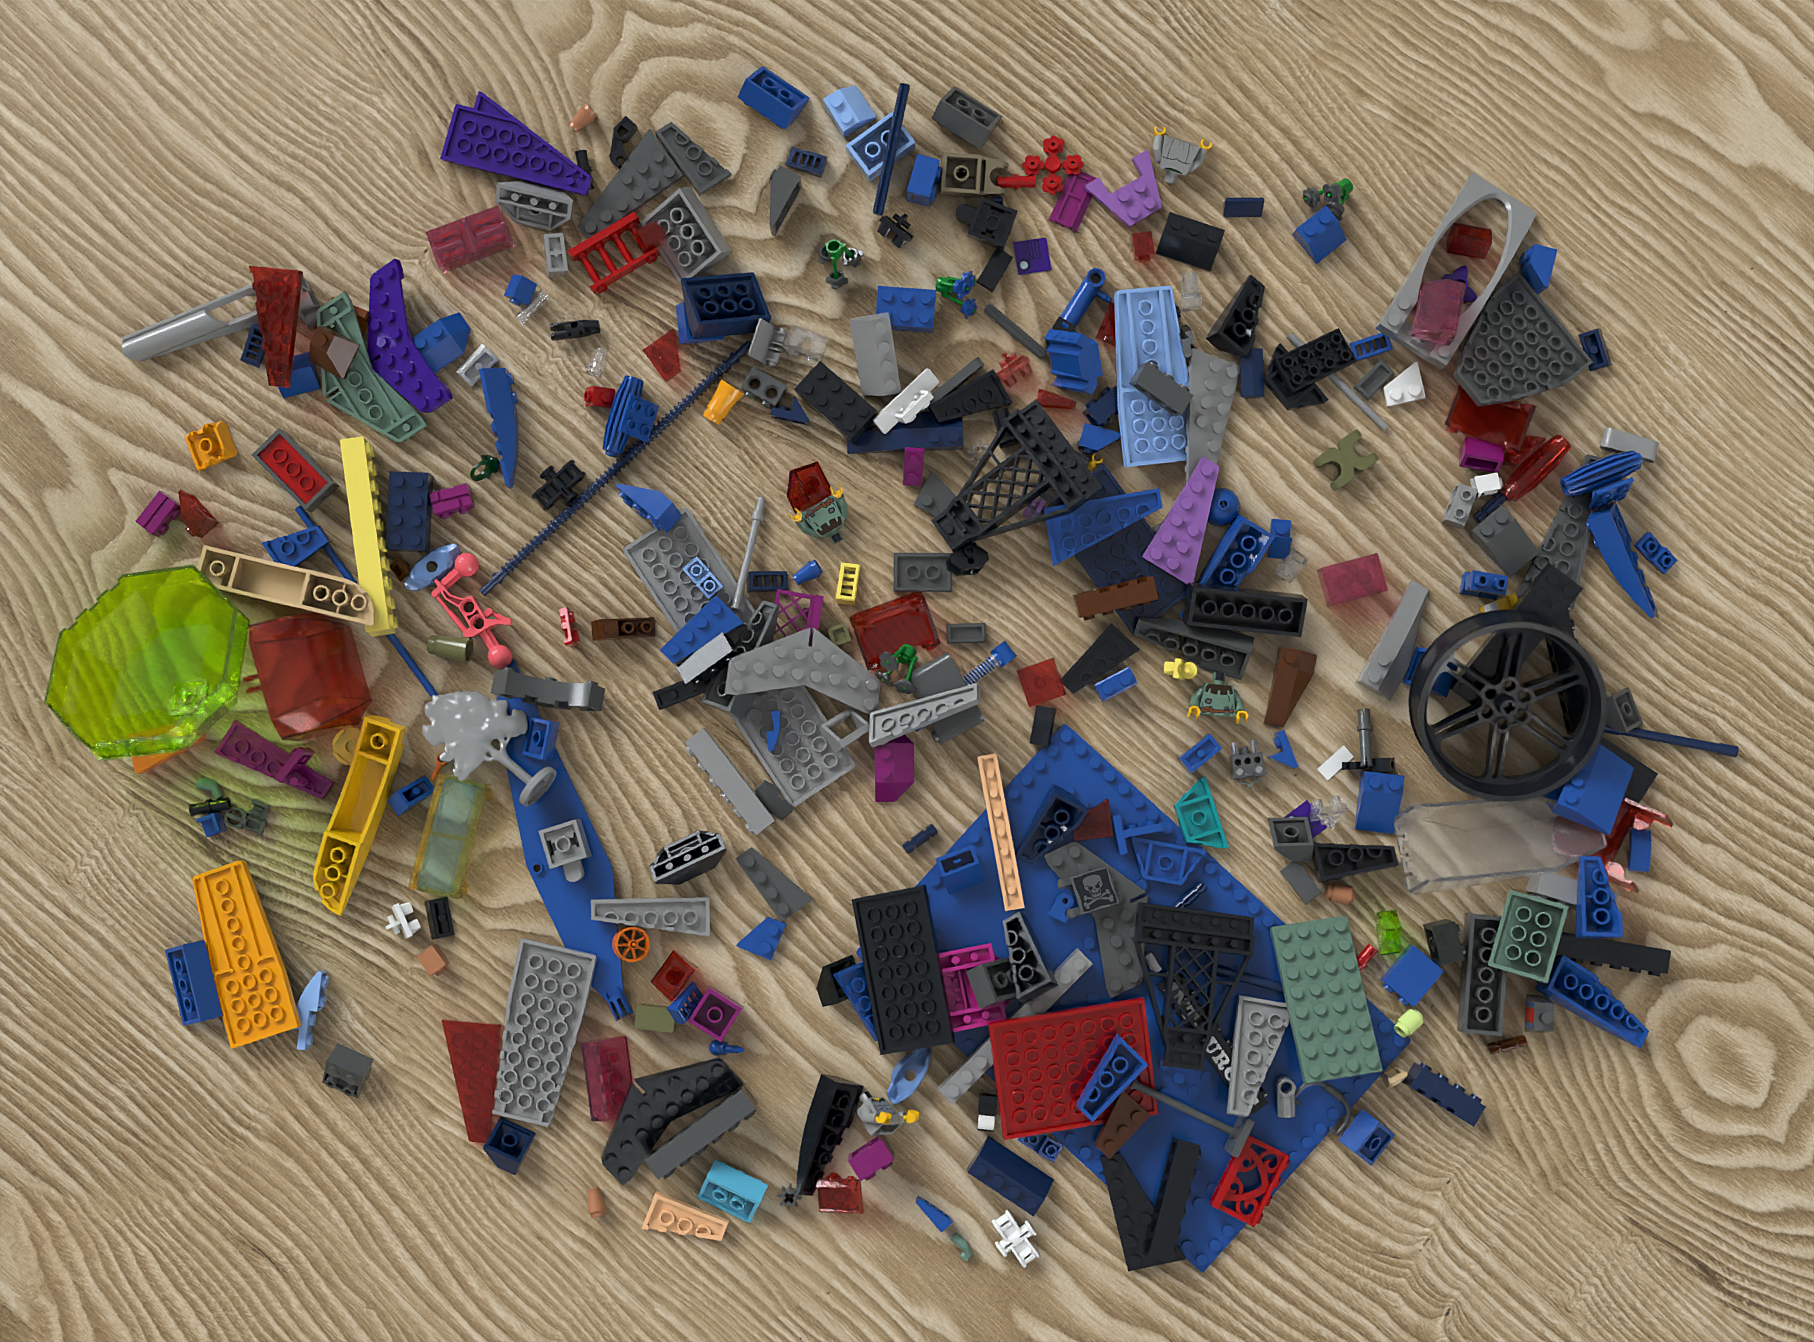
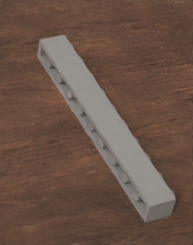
(982, 1059)

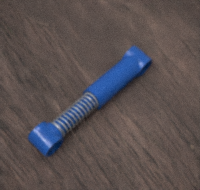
(999, 657)

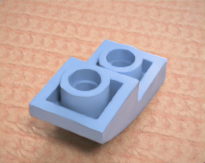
(702, 577)

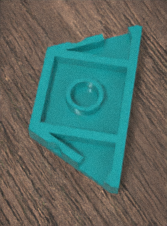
(1199, 817)

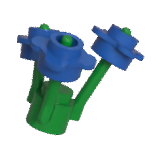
(960, 287)

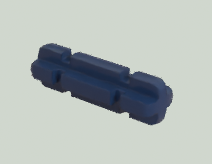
(1489, 507)
(919, 838)
(1191, 895)

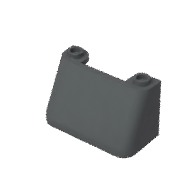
(938, 677)

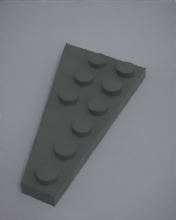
(637, 182)

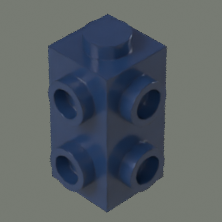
(1100, 410)

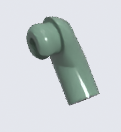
(210, 785)
(963, 1245)

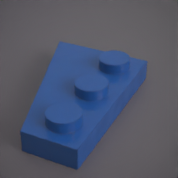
(297, 547)

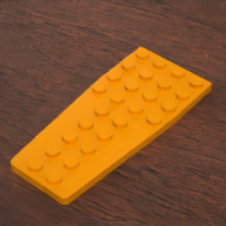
(243, 956)

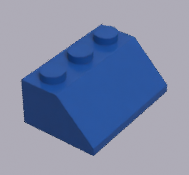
(773, 97)

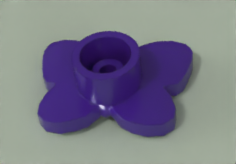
(1461, 276)

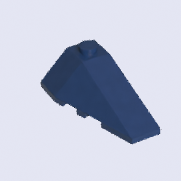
(1054, 820)

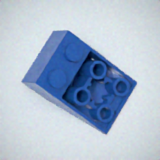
(651, 506)

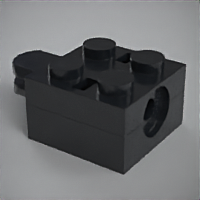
(987, 223)

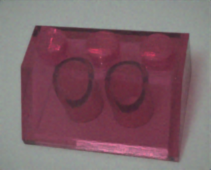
(1438, 311)

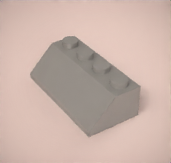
(875, 355)

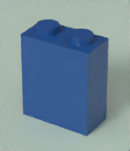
(1411, 976)

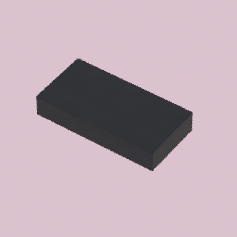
(1043, 725)

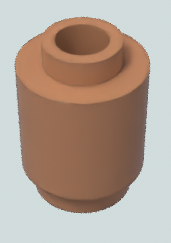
(1340, 893)

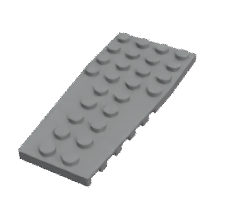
(541, 1028)

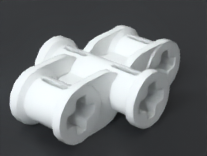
(1015, 1238)

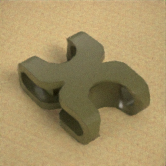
(1345, 460)

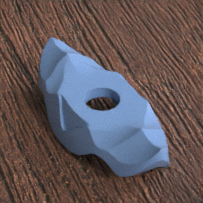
(419, 575)
(900, 1087)

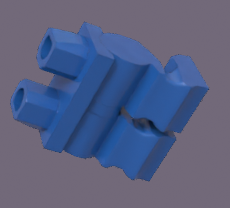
(1483, 583)

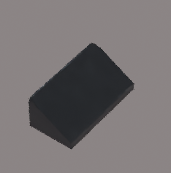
(439, 918)

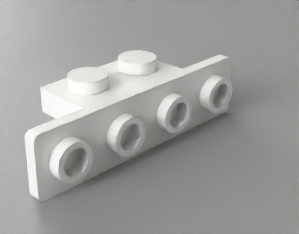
(908, 402)

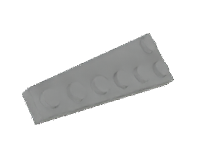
(671, 914)

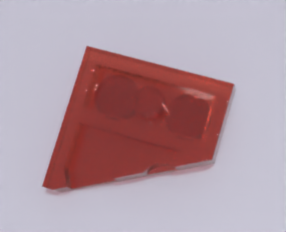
(1096, 824)

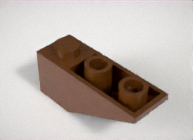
(622, 628)

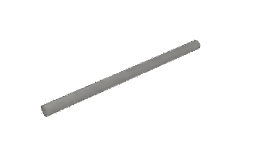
(1347, 391)

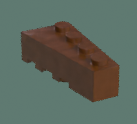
(1115, 596)

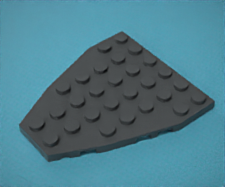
(1517, 348)

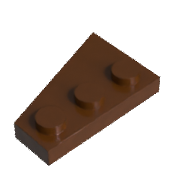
(1121, 1124)

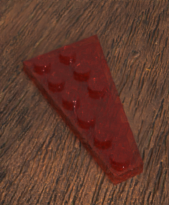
(277, 314)

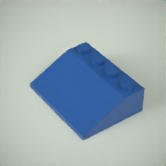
(1595, 791)

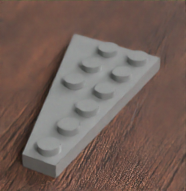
(1255, 1043)

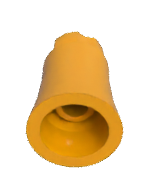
(722, 402)

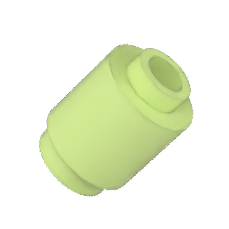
(1408, 1023)

